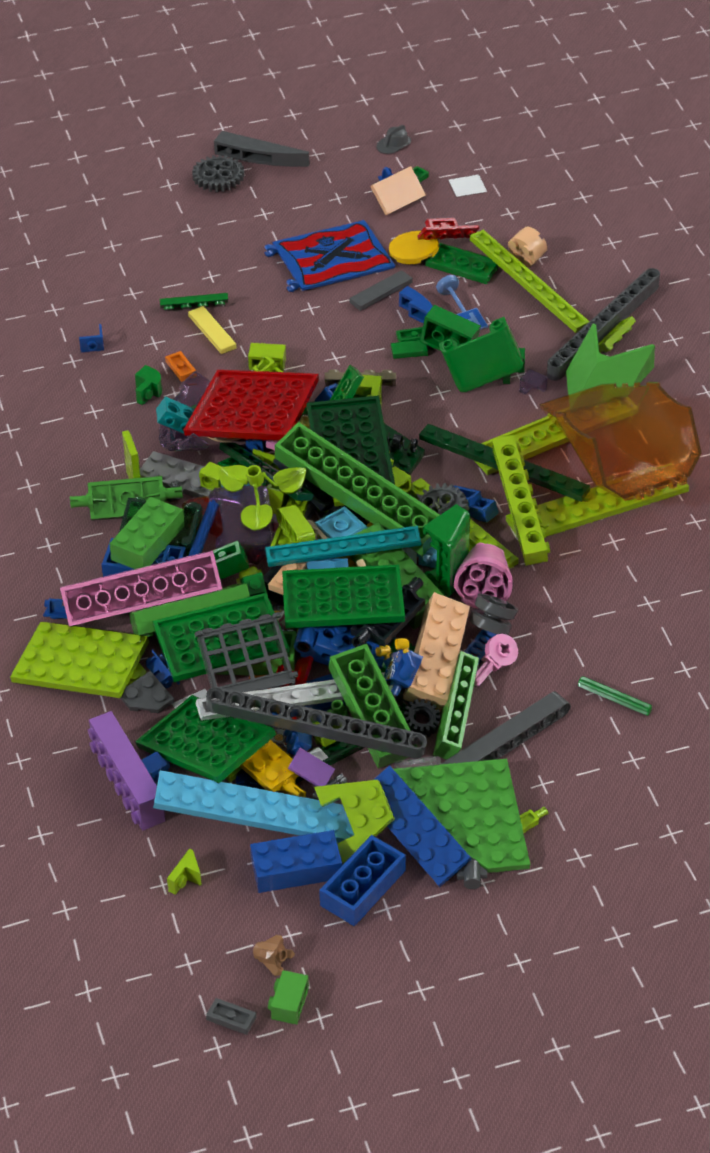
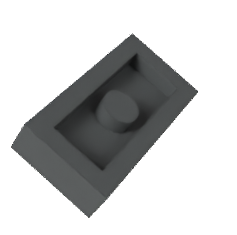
(231, 1016)

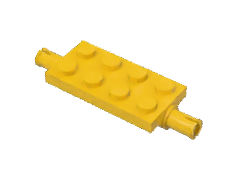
(271, 770)

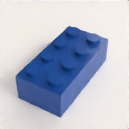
(295, 861)
(362, 880)

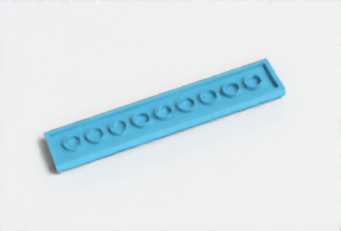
(249, 806)

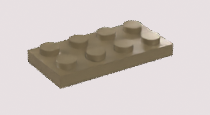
(335, 376)

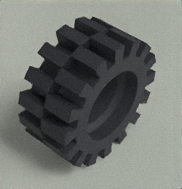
(425, 709)

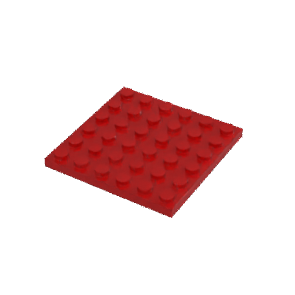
(251, 404)

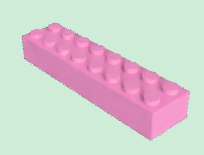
(141, 588)

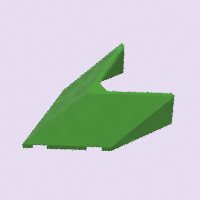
(593, 368)

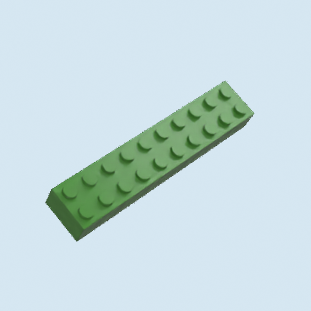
(353, 483)

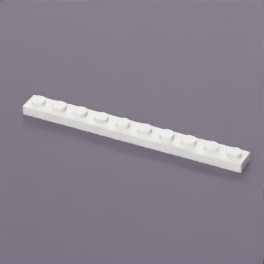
(296, 694)

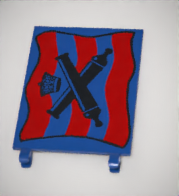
(331, 255)

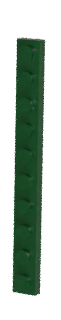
(484, 454)

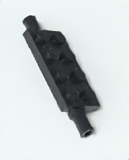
(384, 632)

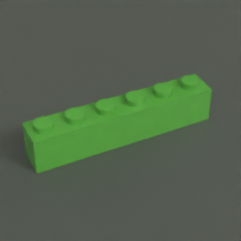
(456, 709)

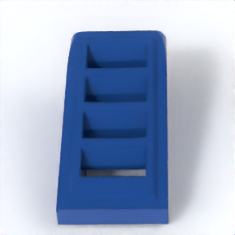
(482, 637)

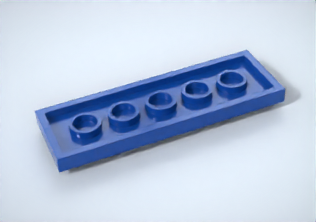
(421, 830)

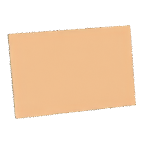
(398, 190)

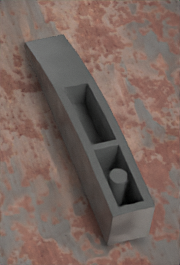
(259, 151)

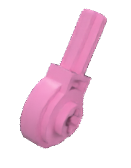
(500, 652)

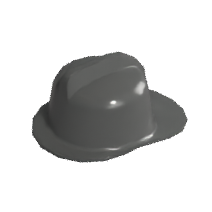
(395, 139)

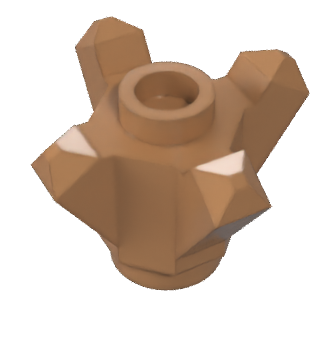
(272, 954)

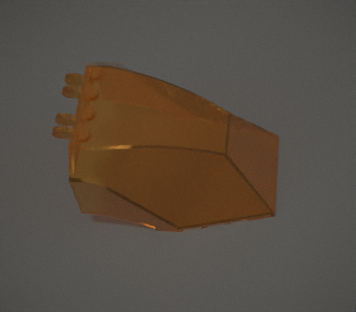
(629, 437)

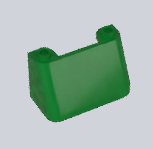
(483, 357)
(451, 539)

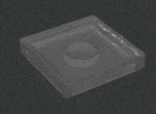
(417, 763)

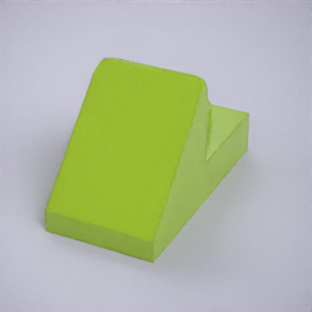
(185, 870)

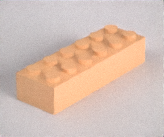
(440, 647)

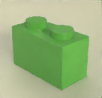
(289, 997)

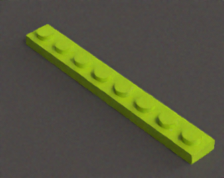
(477, 533)

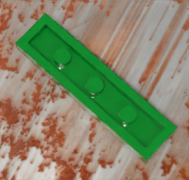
(200, 300)

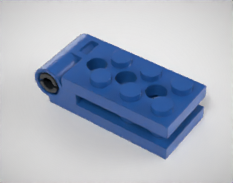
(328, 641)

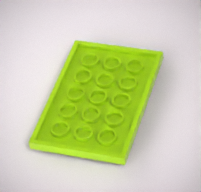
(80, 659)

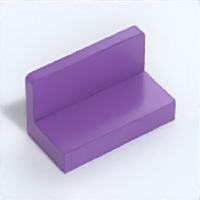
(311, 768)

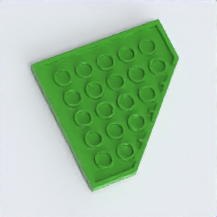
(476, 808)

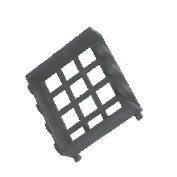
(253, 684)

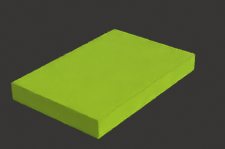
(131, 456)

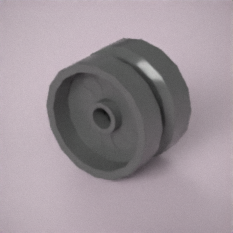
(493, 614)

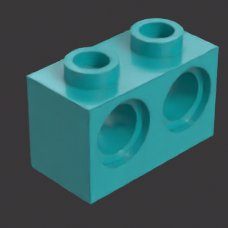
(173, 414)

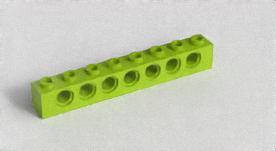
(520, 501)

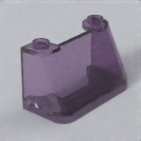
(231, 507)

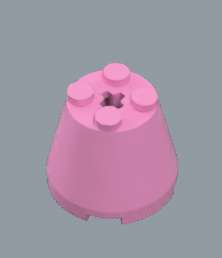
(485, 573)

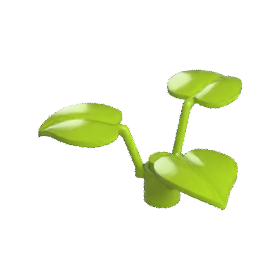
(259, 516)

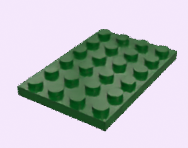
(343, 596)
(182, 648)
(205, 746)

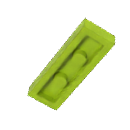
(615, 334)

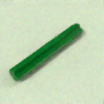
(615, 695)

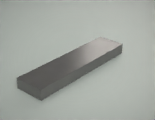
(381, 290)

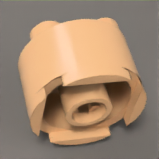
(527, 246)

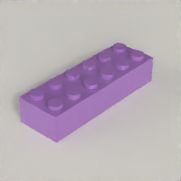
(125, 770)

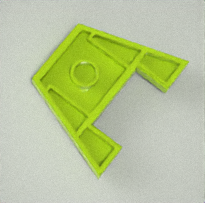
(365, 808)

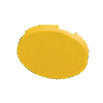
(410, 250)

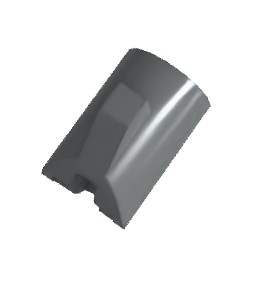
(472, 874)

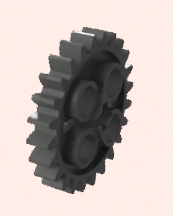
(218, 173)
(444, 494)

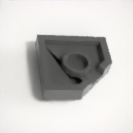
(147, 694)

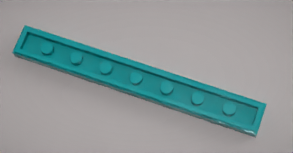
(343, 546)

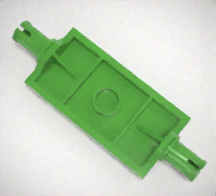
(110, 498)

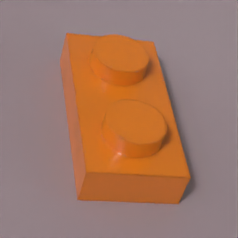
(180, 365)

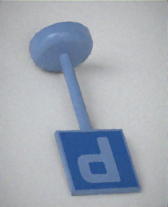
(447, 286)

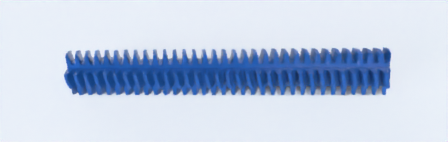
(204, 528)

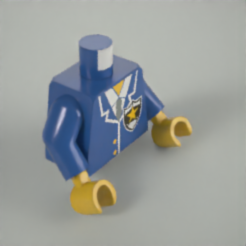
(400, 666)

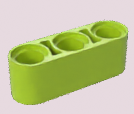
(294, 524)

